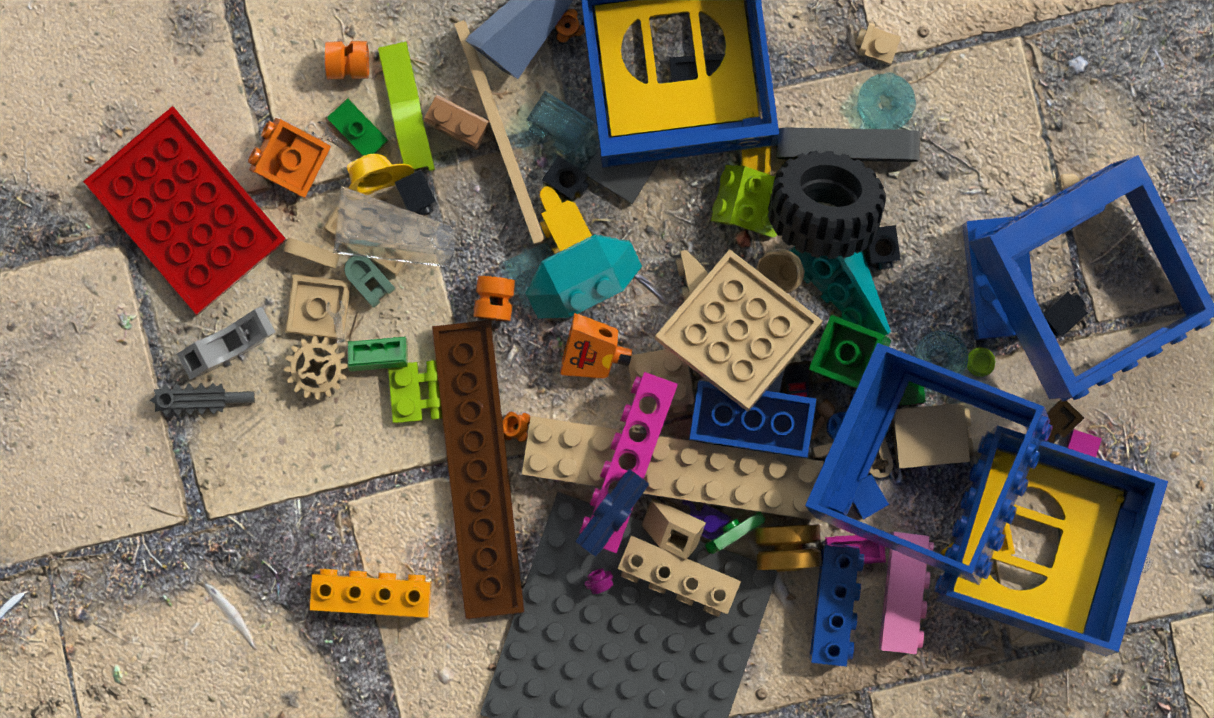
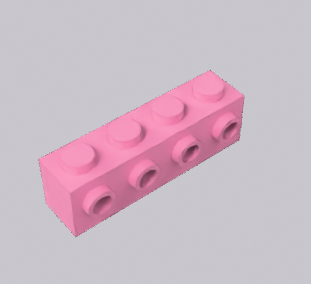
(904, 599)

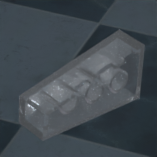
(389, 232)

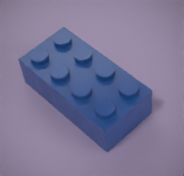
(987, 313)
(773, 425)

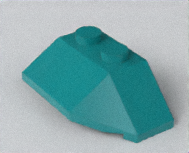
(582, 276)

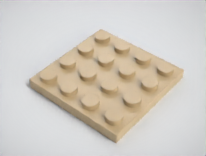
(738, 330)

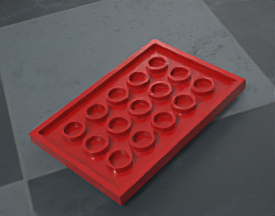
(185, 210)

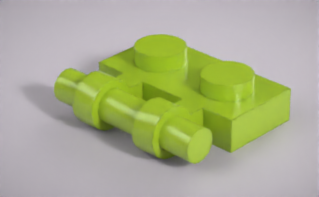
(406, 394)

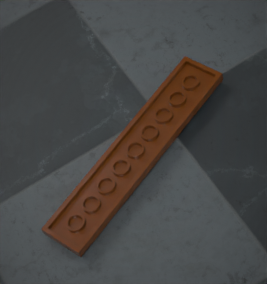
(478, 469)

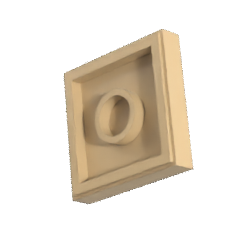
(308, 304)

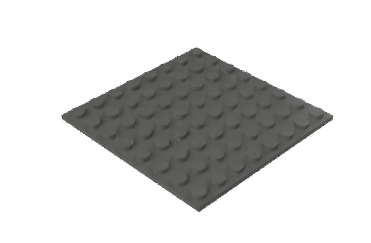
(625, 647)

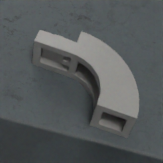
(226, 344)

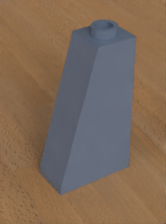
(517, 32)

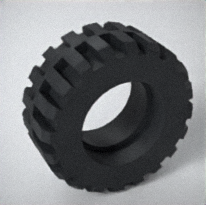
(824, 228)

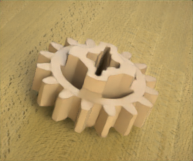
(322, 380)

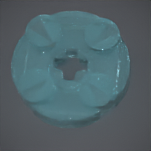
(887, 85)

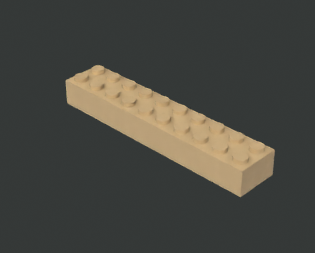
(676, 468)

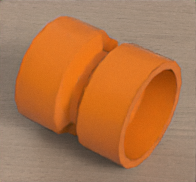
(347, 60)
(498, 288)

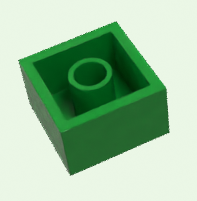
(845, 351)

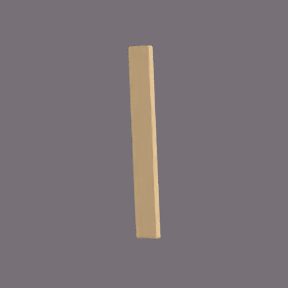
(500, 135)

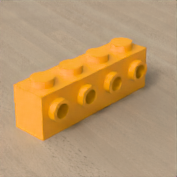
(370, 594)

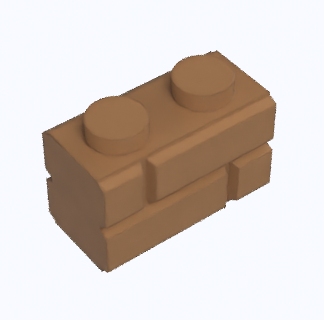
(456, 122)

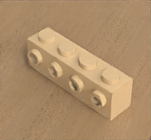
(679, 575)

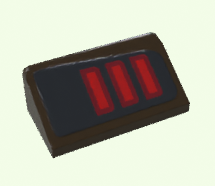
(799, 380)

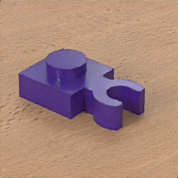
(714, 519)

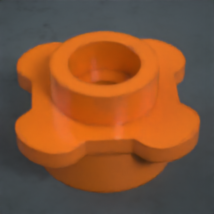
(575, 27)
(509, 426)

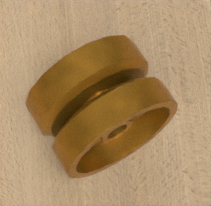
(788, 547)

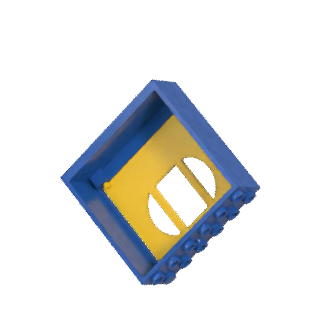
(708, 100)
(1090, 511)

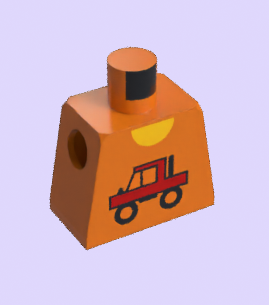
(592, 349)

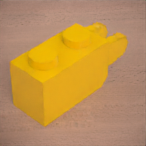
(561, 220)

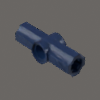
(612, 512)

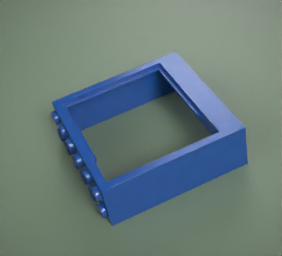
(1059, 213)
(866, 428)

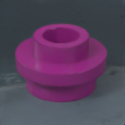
(599, 581)

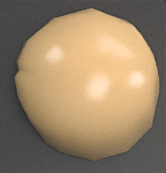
(782, 269)

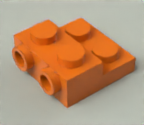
(288, 156)

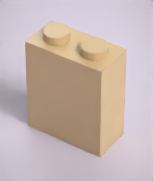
(931, 435)

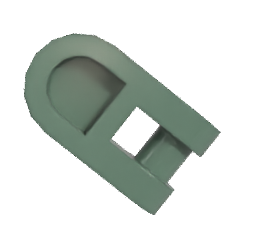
(360, 271)

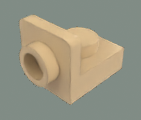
(877, 44)

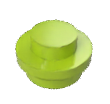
(980, 362)

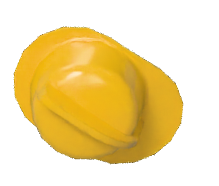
(375, 173)

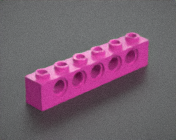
(662, 392)

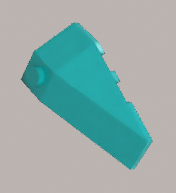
(848, 286)

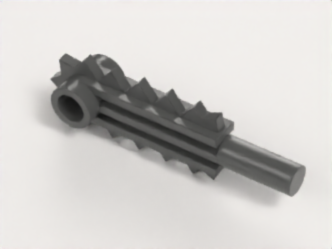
(190, 399)

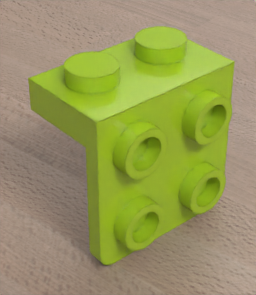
(744, 199)

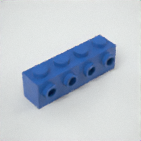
(835, 604)

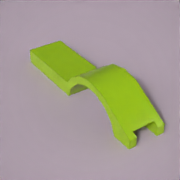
(405, 106)

